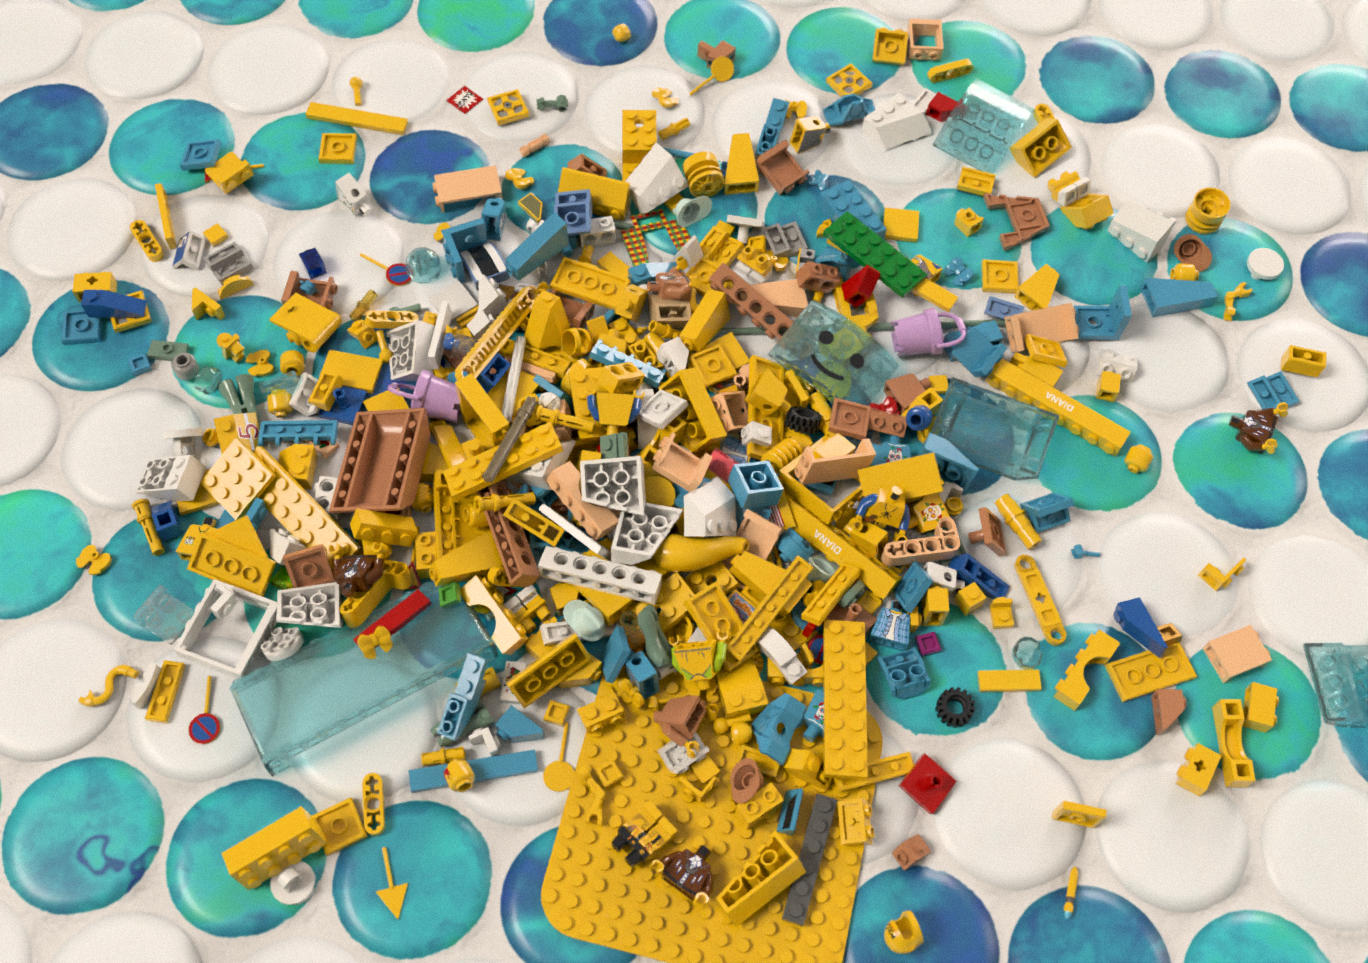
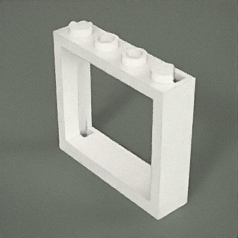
(253, 649)

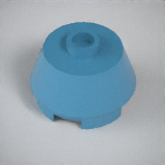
(792, 545)

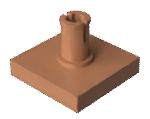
(849, 419)
(990, 533)
(309, 567)
(853, 613)

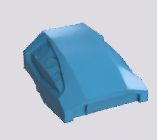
(904, 673)

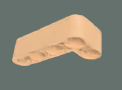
(896, 552)

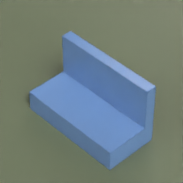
(1000, 308)

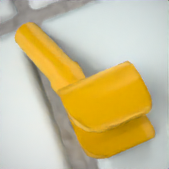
(653, 703)

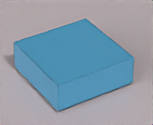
(139, 364)

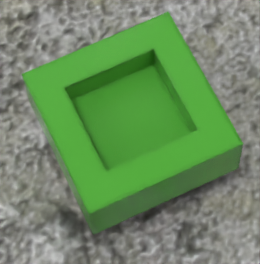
(449, 594)

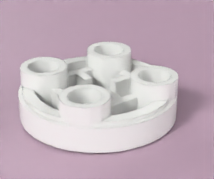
(1265, 264)
(282, 643)

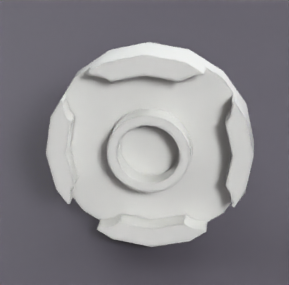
(183, 438)
(293, 884)

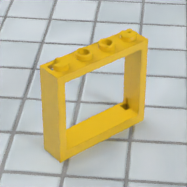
(480, 413)
(809, 499)

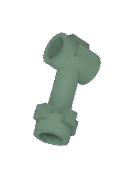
(561, 103)

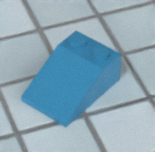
(951, 462)

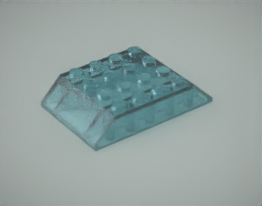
(995, 430)

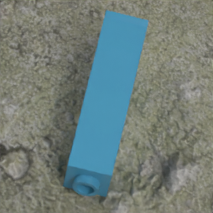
(538, 247)
(1177, 296)

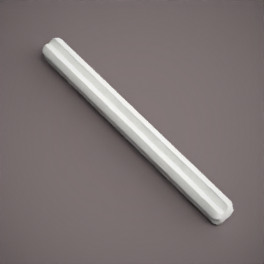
(513, 378)

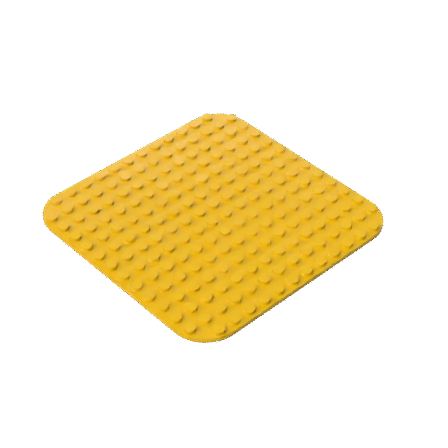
(605, 902)

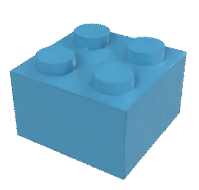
(755, 484)

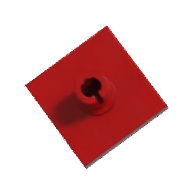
(927, 783)

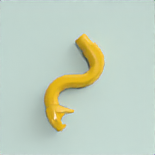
(90, 700)

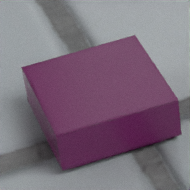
(928, 644)

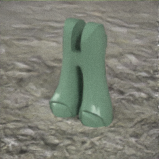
(246, 387)
(657, 645)
(479, 720)

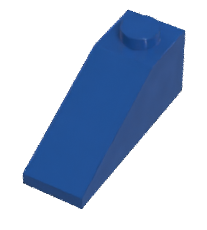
(110, 304)
(972, 571)
(1138, 624)

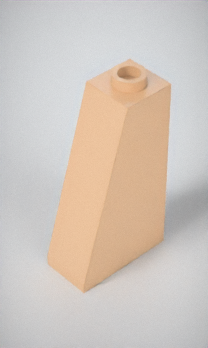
(783, 295)

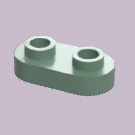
(849, 598)

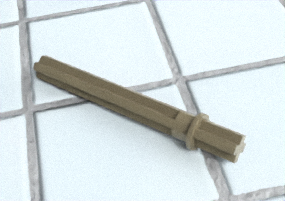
(510, 438)

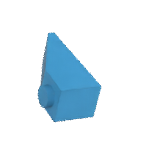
(647, 272)

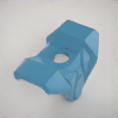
(847, 109)
(835, 257)
(781, 710)

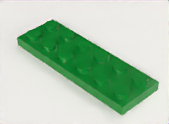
(870, 249)

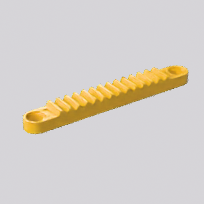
(498, 333)

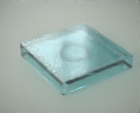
(281, 382)

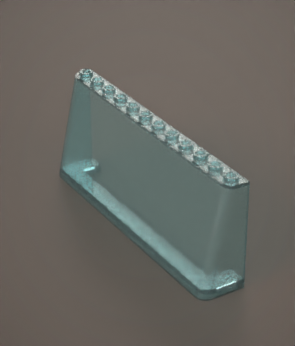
(335, 687)

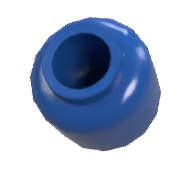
(919, 423)

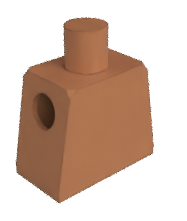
(905, 390)

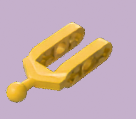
(863, 321)

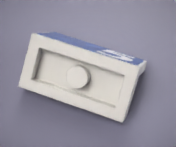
(189, 250)

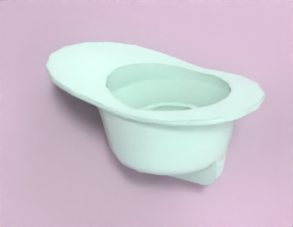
(692, 210)
(823, 568)
(585, 620)

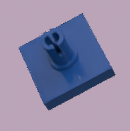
(345, 406)

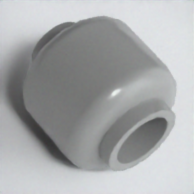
(185, 366)

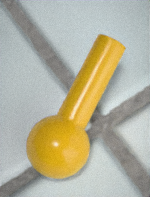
(356, 84)
(385, 353)
(722, 725)

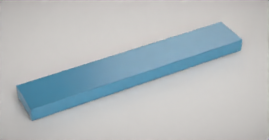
(483, 768)

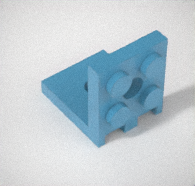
(457, 240)
(1110, 319)

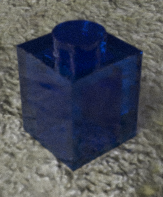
(312, 263)

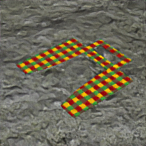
(635, 243)

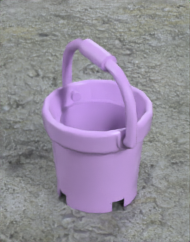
(923, 333)
(434, 395)

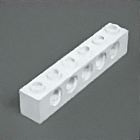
(589, 578)

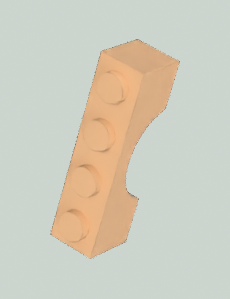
(595, 519)

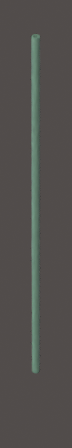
(877, 326)

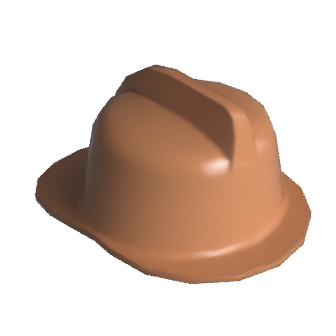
(1192, 250)
(745, 780)

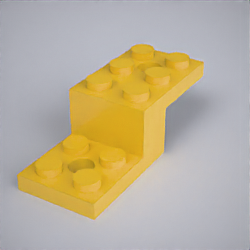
(636, 140)
(679, 589)

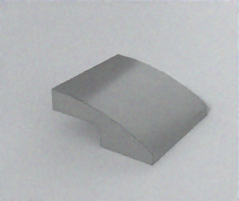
(784, 239)
(228, 262)

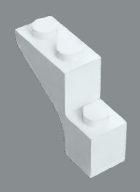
(491, 303)

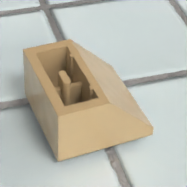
(670, 312)

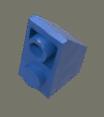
(166, 520)

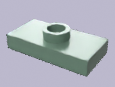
(166, 350)

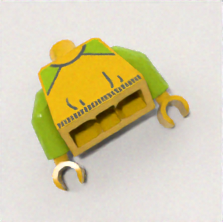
(699, 659)

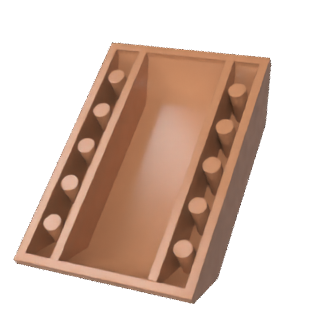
(382, 461)

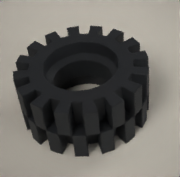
(803, 420)
(961, 697)

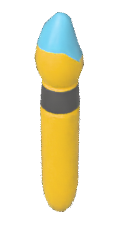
(1071, 891)

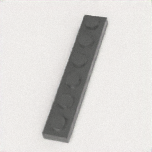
(810, 857)

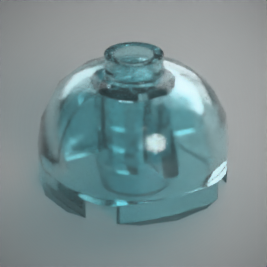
(422, 265)

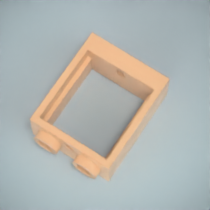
(931, 28)
(735, 402)

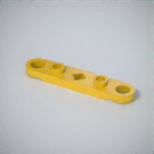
(1046, 611)

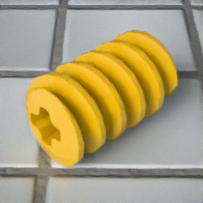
(782, 454)

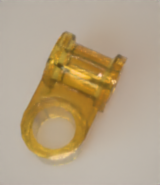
(633, 633)

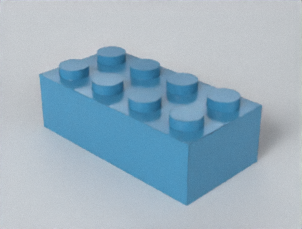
(845, 198)

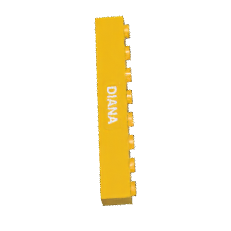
(1073, 415)
(841, 548)

